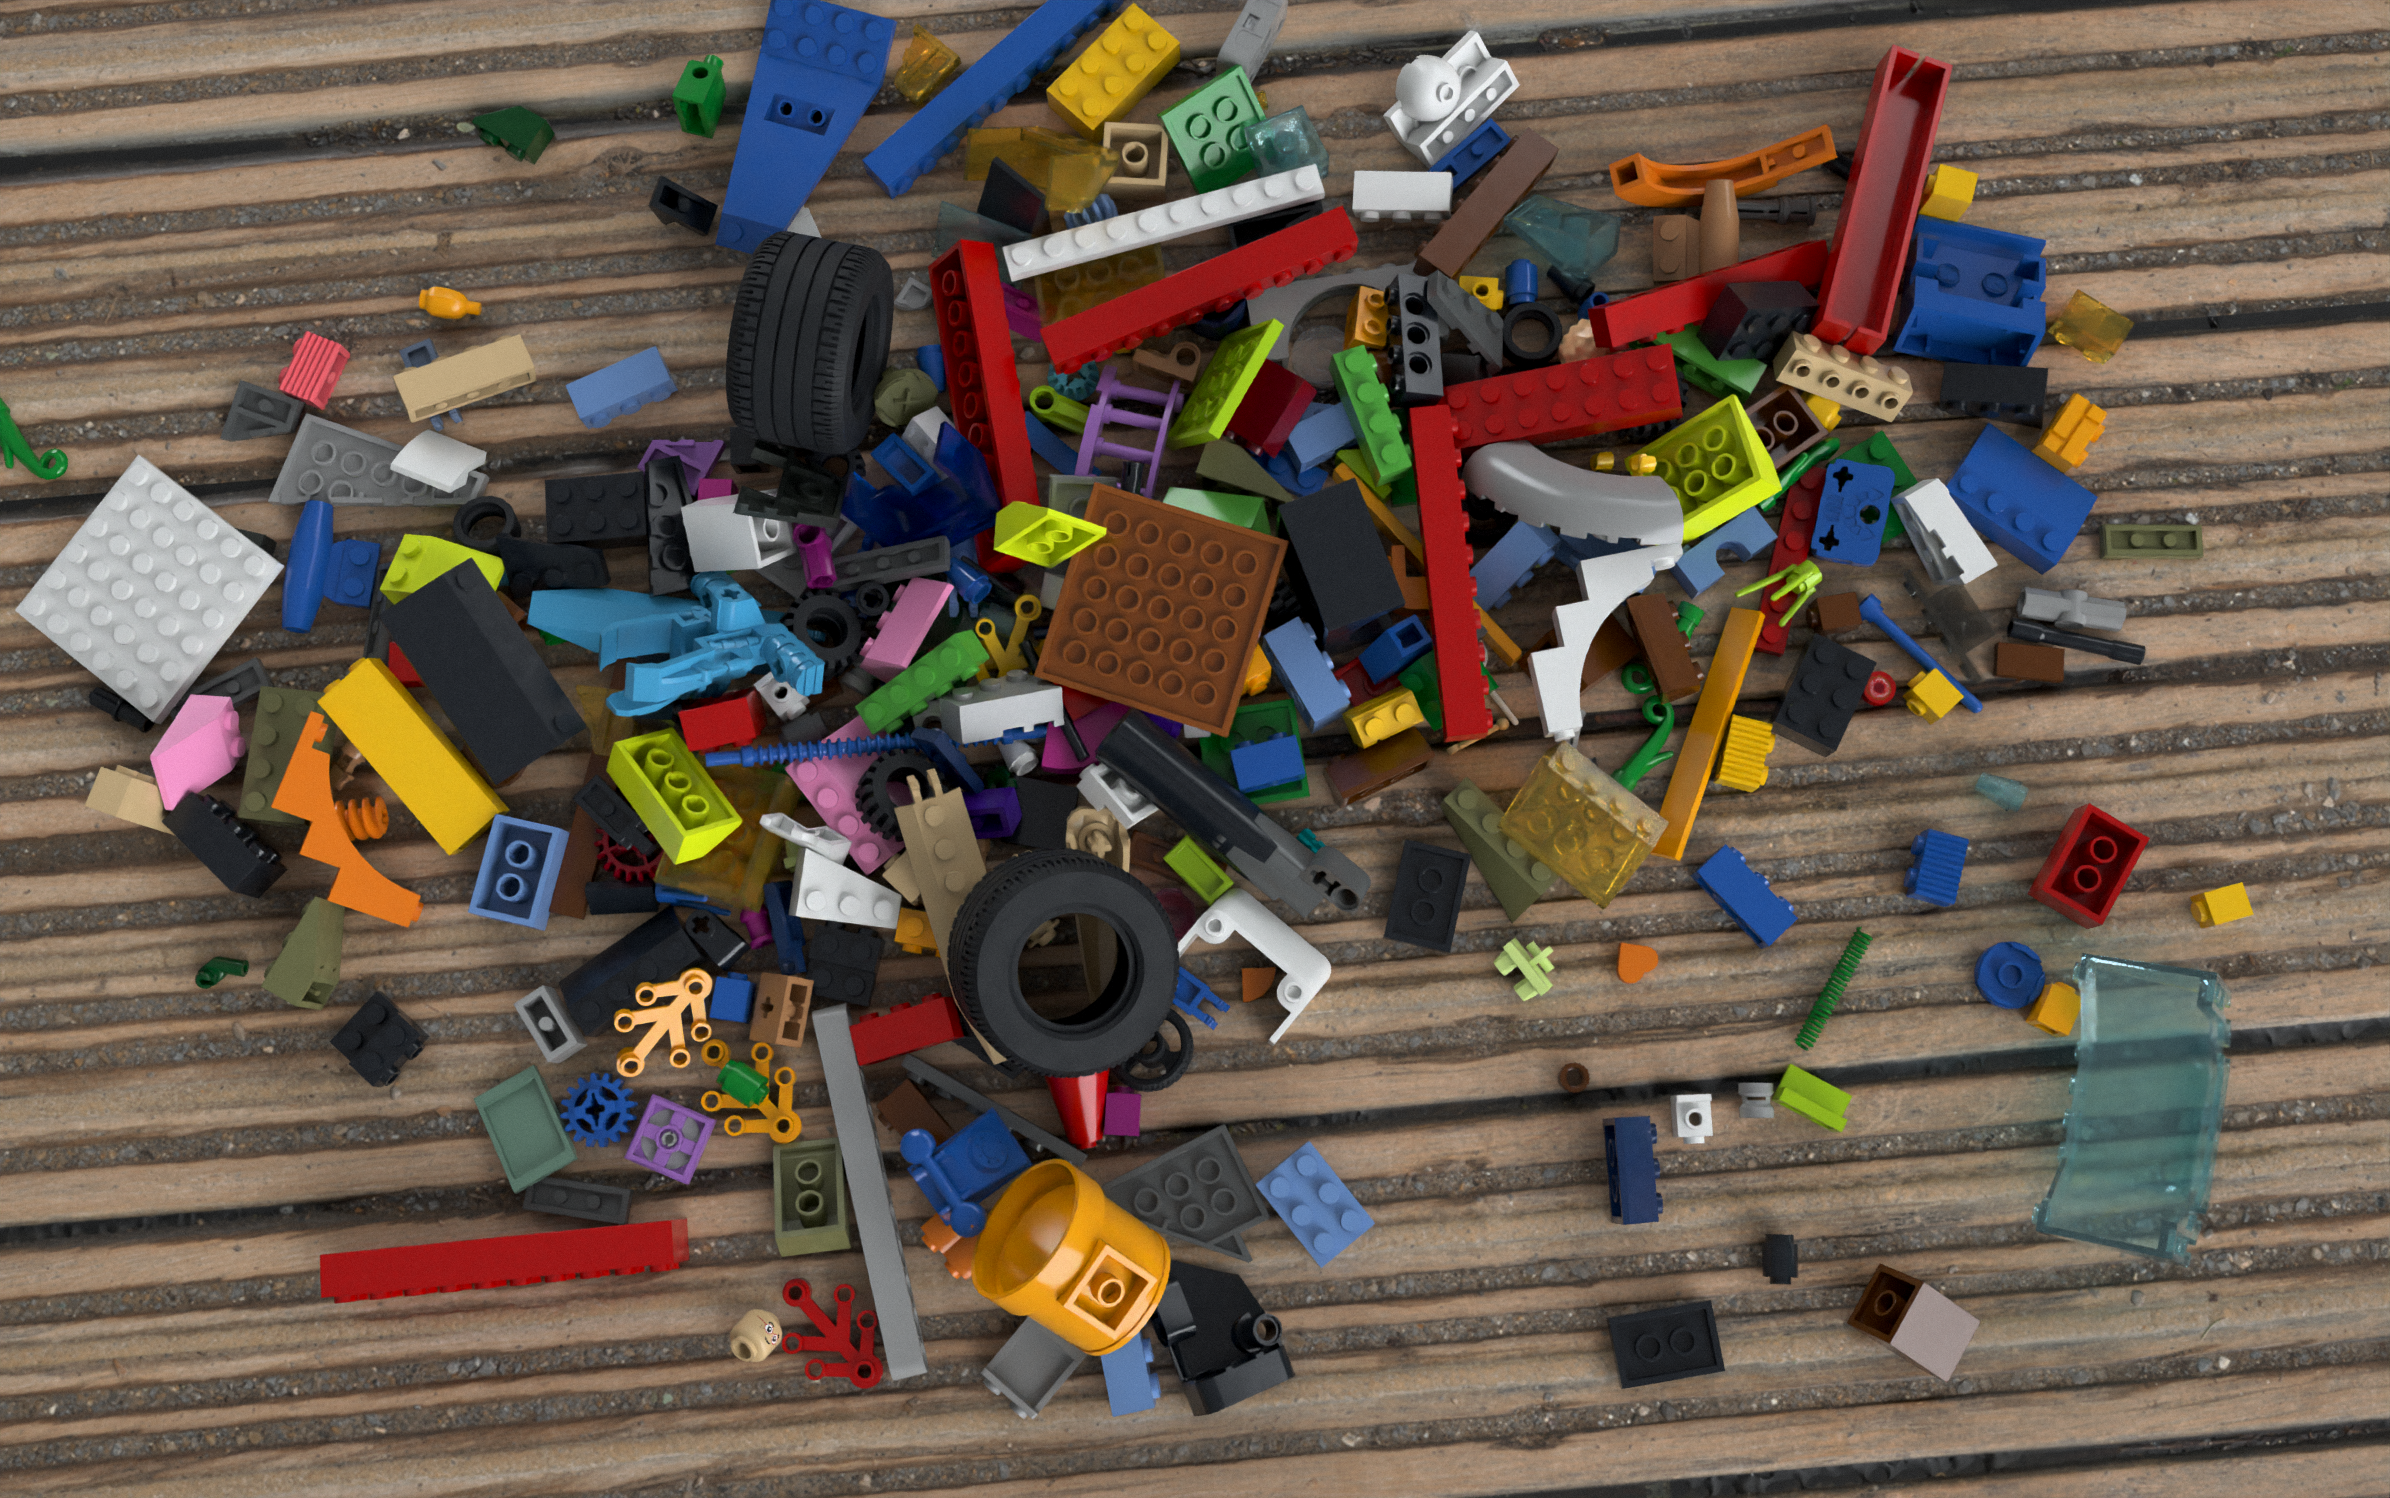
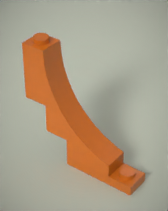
(308, 795)

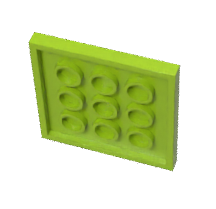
(1223, 385)

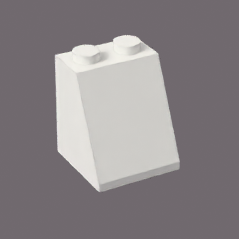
(734, 541)

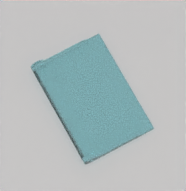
(958, 223)

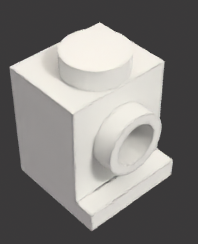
(788, 707)
(1681, 1109)

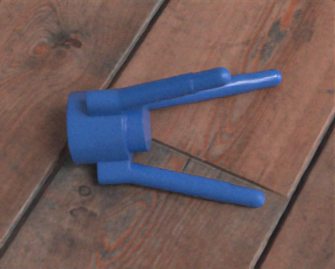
(680, 898)

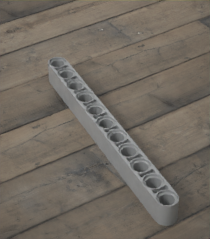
(870, 1194)

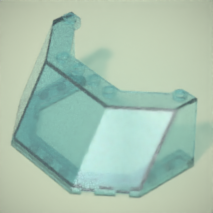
(2141, 1110)

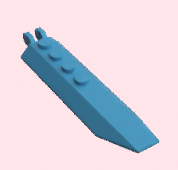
(584, 613)

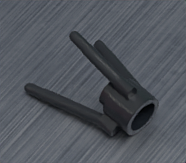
(1004, 589)

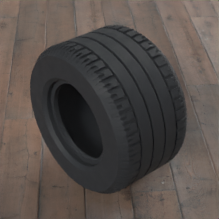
(809, 342)
(999, 921)

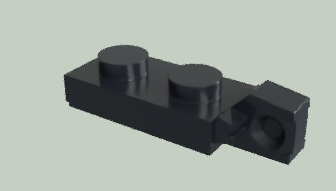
(614, 815)

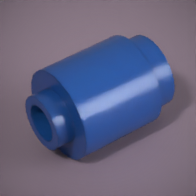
(1521, 282)

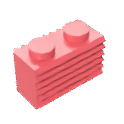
(313, 370)

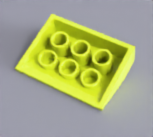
(1713, 466)

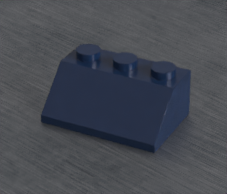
(1632, 1170)

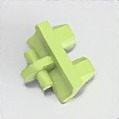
(1535, 979)

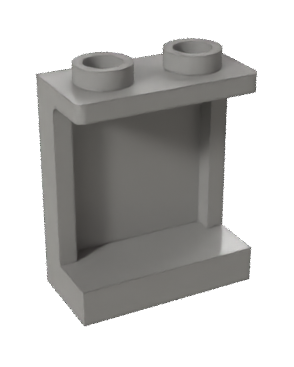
(1031, 1367)

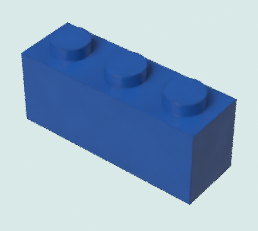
(1745, 896)

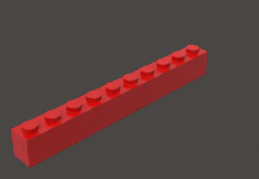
(1199, 290)
(1447, 574)

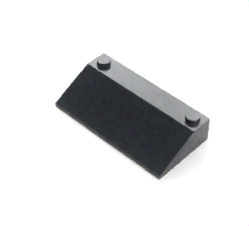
(482, 671)

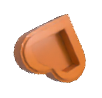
(1634, 962)

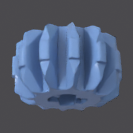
(1101, 209)

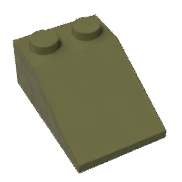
(1233, 471)
(810, 1197)

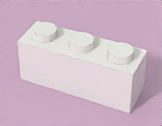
(1402, 196)

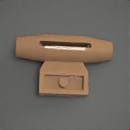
(1693, 247)

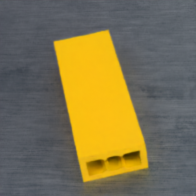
(412, 754)

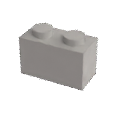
(550, 1024)

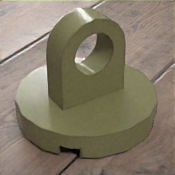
(903, 395)

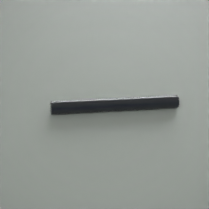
(1068, 728)

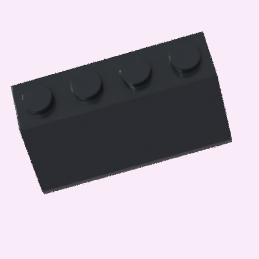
(650, 953)

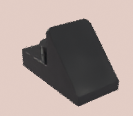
(679, 205)

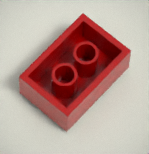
(731, 718)
(2088, 866)

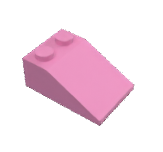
(197, 748)

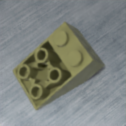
(310, 957)

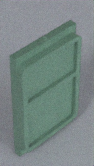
(526, 1128)

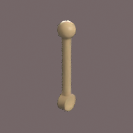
(1502, 724)

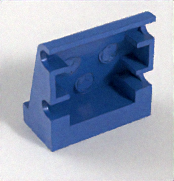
(1971, 295)

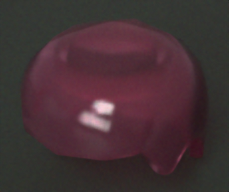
(1179, 909)

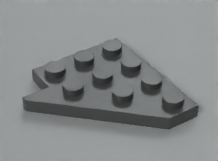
(1195, 1194)

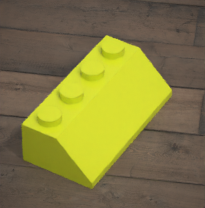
(672, 794)

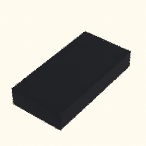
(621, 897)

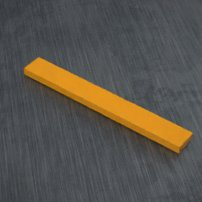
(1400, 535)
(1707, 730)

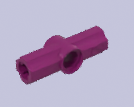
(815, 555)

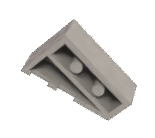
(1000, 705)

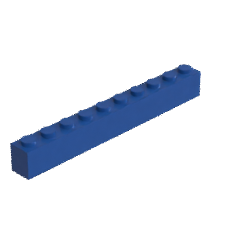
(982, 91)

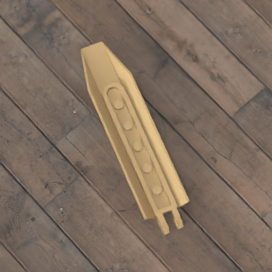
(943, 862)

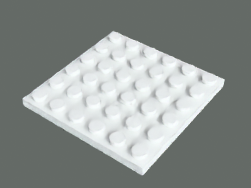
(149, 589)

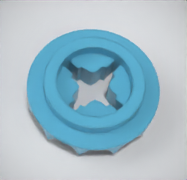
(1078, 388)

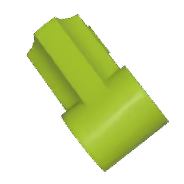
(1063, 412)

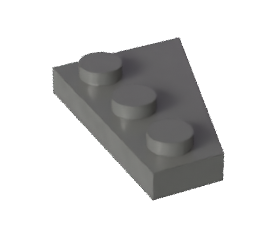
(1473, 318)

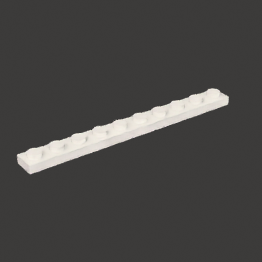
(1163, 222)

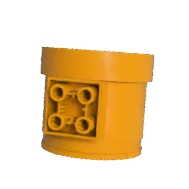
(1070, 1259)

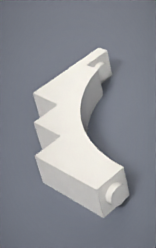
(1603, 586)

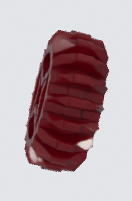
(611, 854)

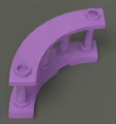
(1103, 412)

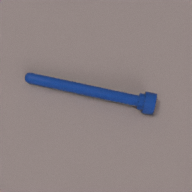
(1872, 611)

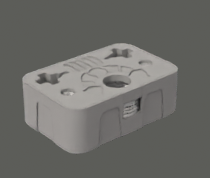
(1252, 36)

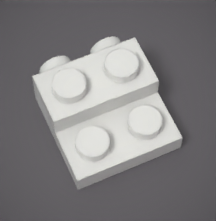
(1108, 790)

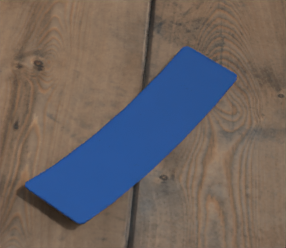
(1051, 447)

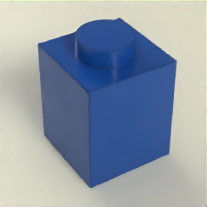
(733, 998)

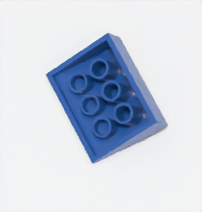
(2018, 499)

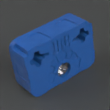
(1841, 511)

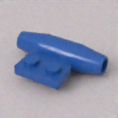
(320, 569)

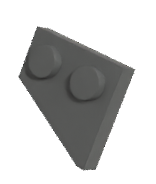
(260, 414)

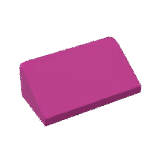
(1022, 312)

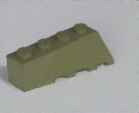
(1509, 869)

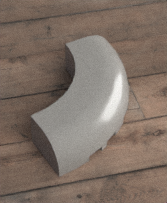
(1574, 498)

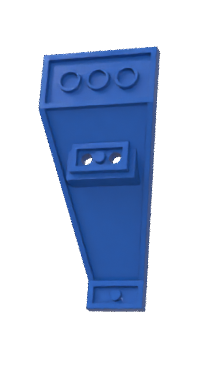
(816, 61)

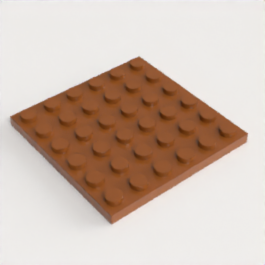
(1162, 610)

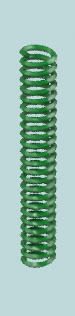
(1825, 992)

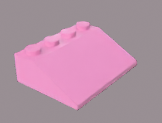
(831, 791)

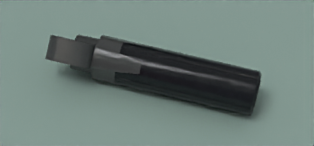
(1227, 819)

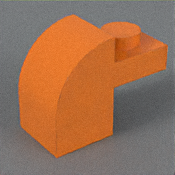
(1412, 588)

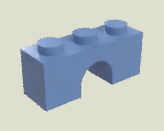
(1743, 534)

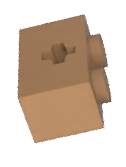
(781, 1010)

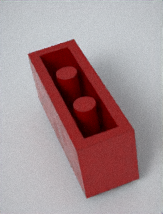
(905, 1029)

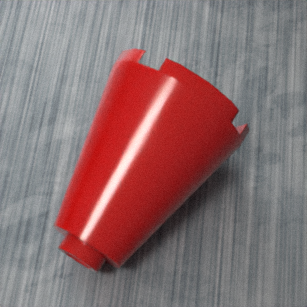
(1081, 1106)

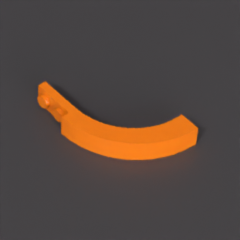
(1676, 186)

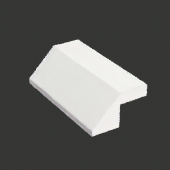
(1483, 88)

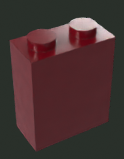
(1270, 409)

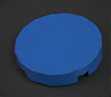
(2009, 975)

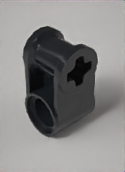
(720, 942)

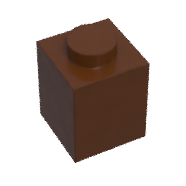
(1834, 614)

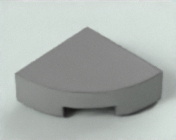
(913, 296)

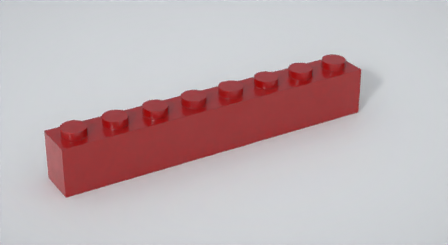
(1692, 298)

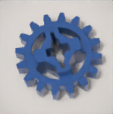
(599, 1123)

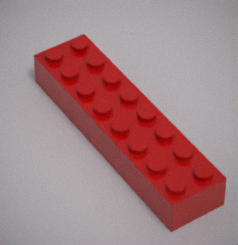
(1566, 400)

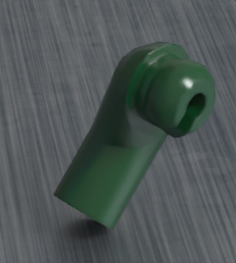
(218, 969)

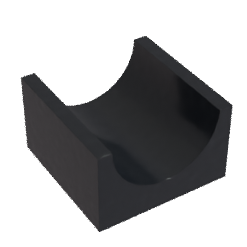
(1338, 567)

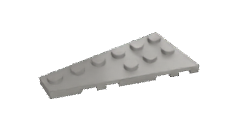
(354, 470)

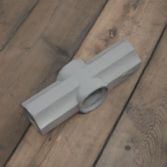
(2071, 609)

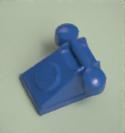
(964, 1169)

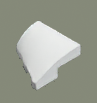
(818, 839)

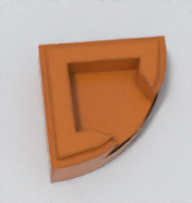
(1256, 982)

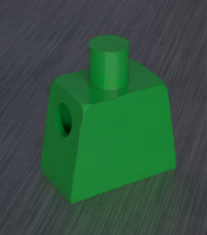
(700, 96)

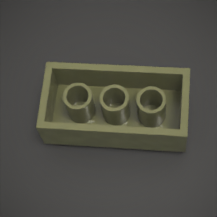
(275, 733)

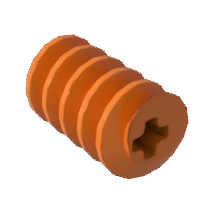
(363, 821)

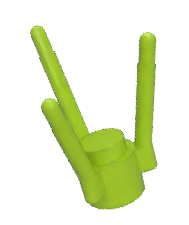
(1799, 580)

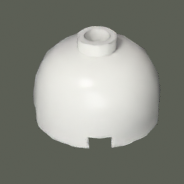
(1428, 88)

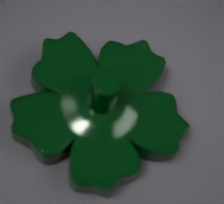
(999, 779)

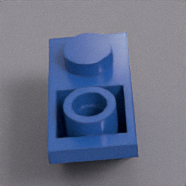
(1396, 649)

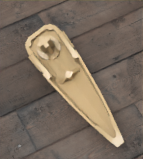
(1107, 838)

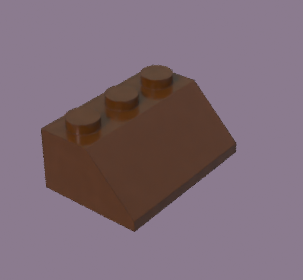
(1663, 647)
(1377, 766)

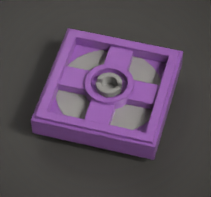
(670, 1139)

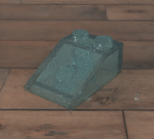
(1566, 234)

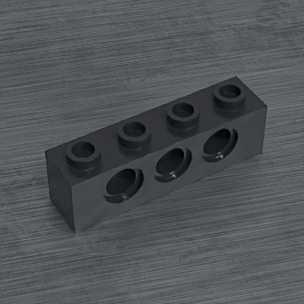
(1423, 356)

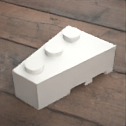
(1942, 534)
(839, 894)

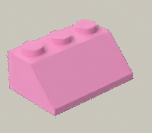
(904, 627)

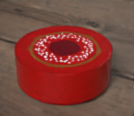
(1879, 689)

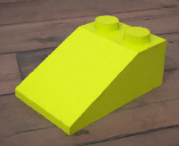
(1042, 534)
(428, 557)

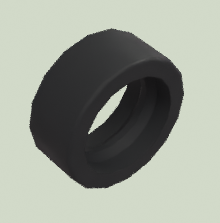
(1540, 313)
(481, 508)

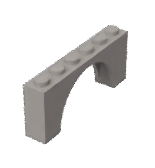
(1294, 300)

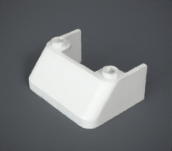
(1304, 965)

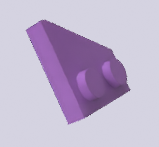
(696, 458)

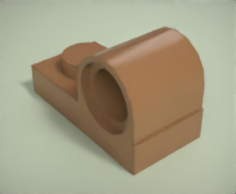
(1167, 370)

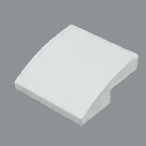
(438, 460)

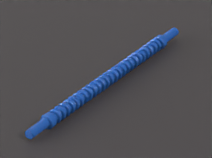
(748, 755)

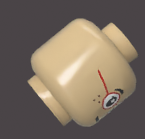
(755, 1335)

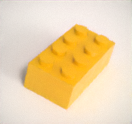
(1113, 73)

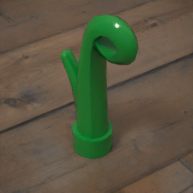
(14, 443)
(1799, 466)
(1688, 619)
(1647, 754)

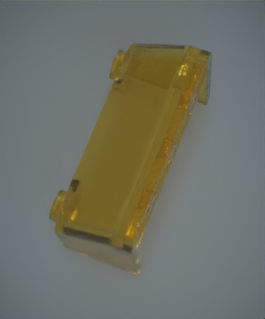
(1058, 163)

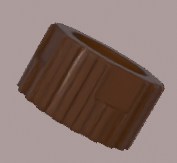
(1562, 1077)

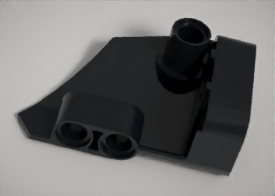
(1213, 1339)

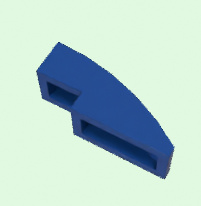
(904, 465)

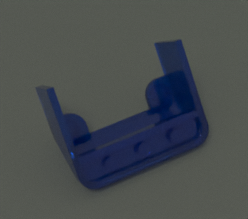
(953, 508)

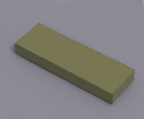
(2150, 541)

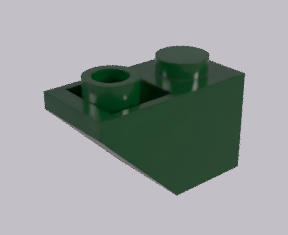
(516, 130)

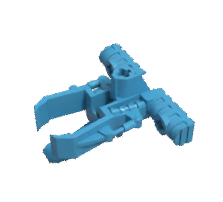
(705, 648)

